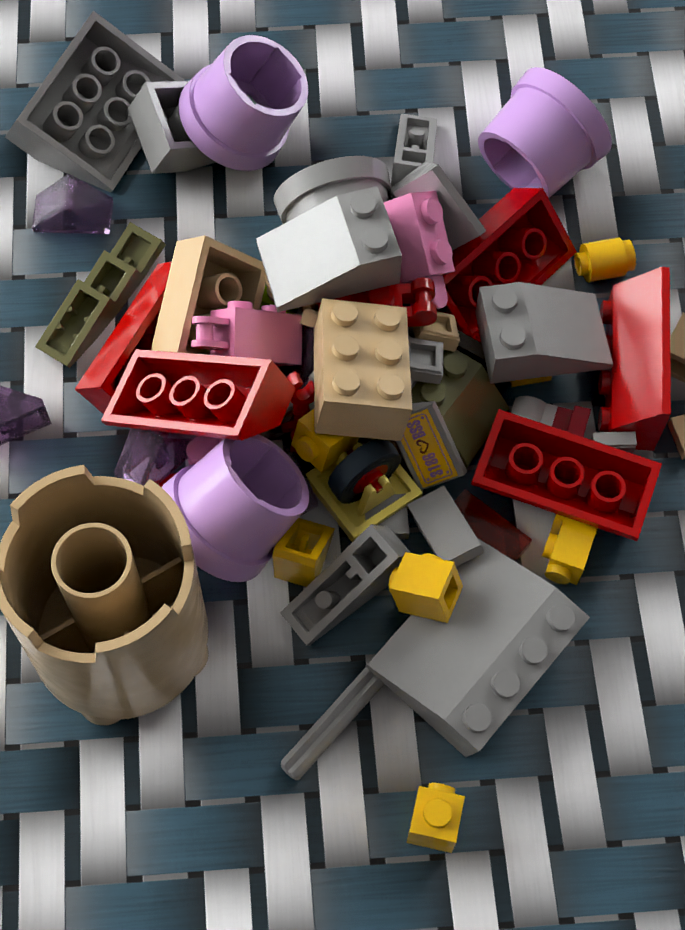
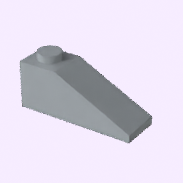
(413, 145)
(346, 583)

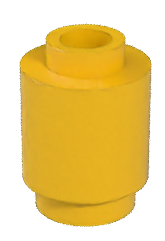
(605, 259)

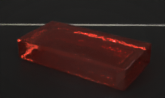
(492, 527)

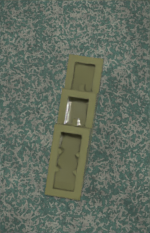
(101, 296)

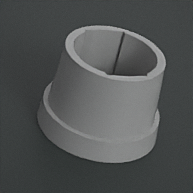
(326, 180)

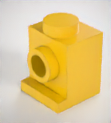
(567, 549)

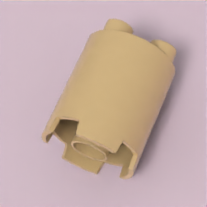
(104, 593)

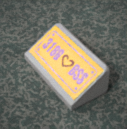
(429, 447)

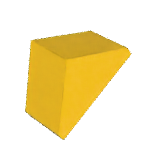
(302, 552)

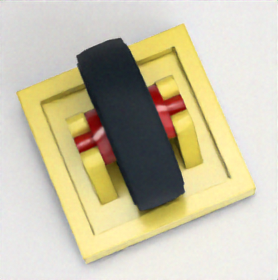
(360, 483)

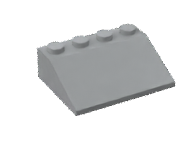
(81, 108)
(487, 656)

